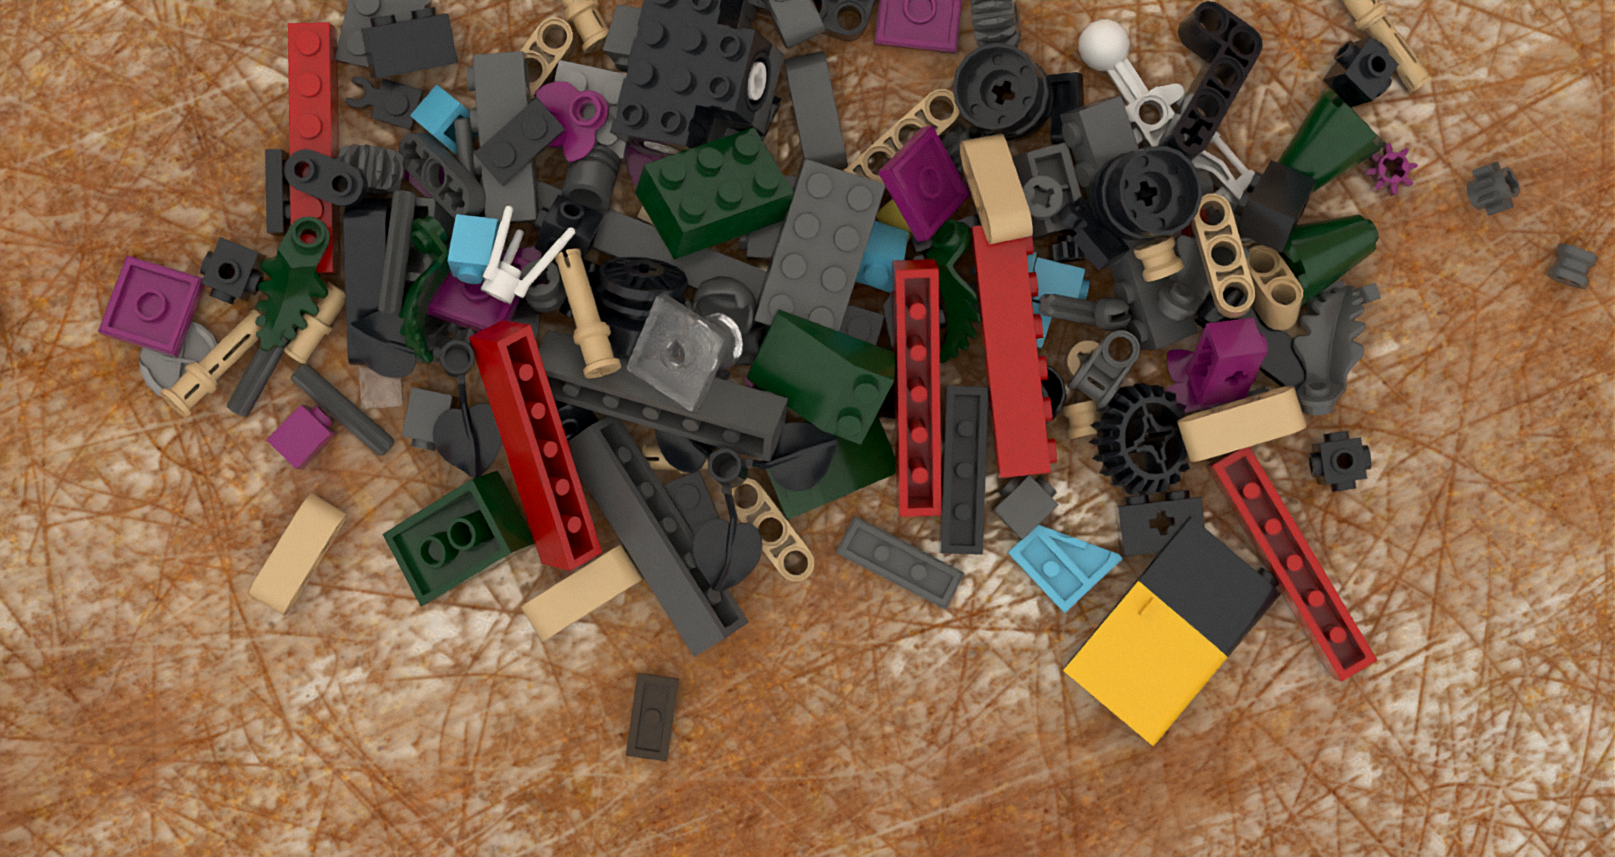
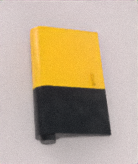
(1172, 630)

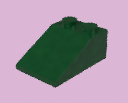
(824, 374)
(850, 470)
(459, 537)

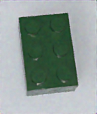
(714, 192)

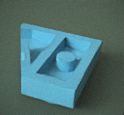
(1062, 564)

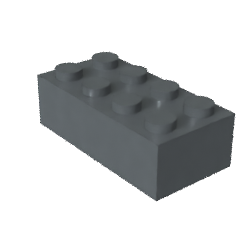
(819, 245)

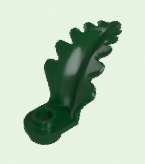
(431, 239)
(948, 245)
(291, 283)

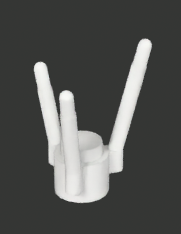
(503, 279)

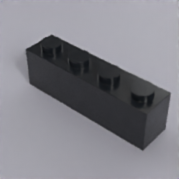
(963, 470)

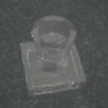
(684, 351)

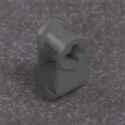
(795, 20)
(1104, 369)

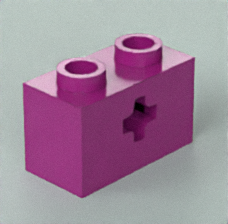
(1226, 361)

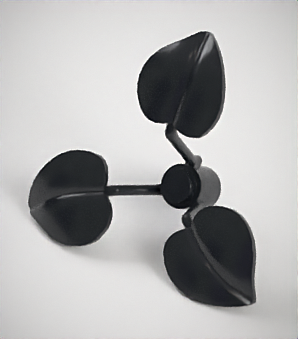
(461, 436)
(731, 550)

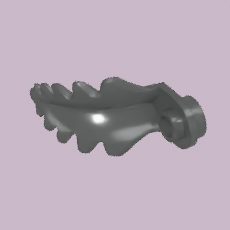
(1189, 287)
(1329, 348)

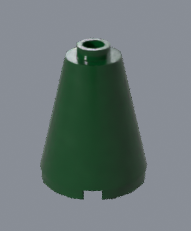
(1330, 141)
(1327, 250)

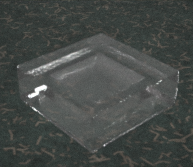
(379, 391)

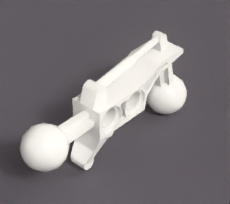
(1105, 47)

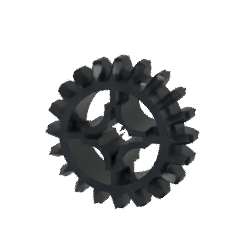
(1126, 424)

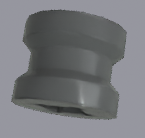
(1038, 200)
(1572, 266)
(545, 296)

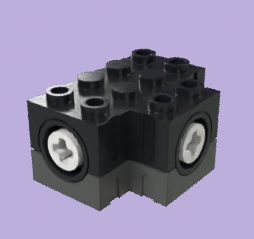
(695, 75)

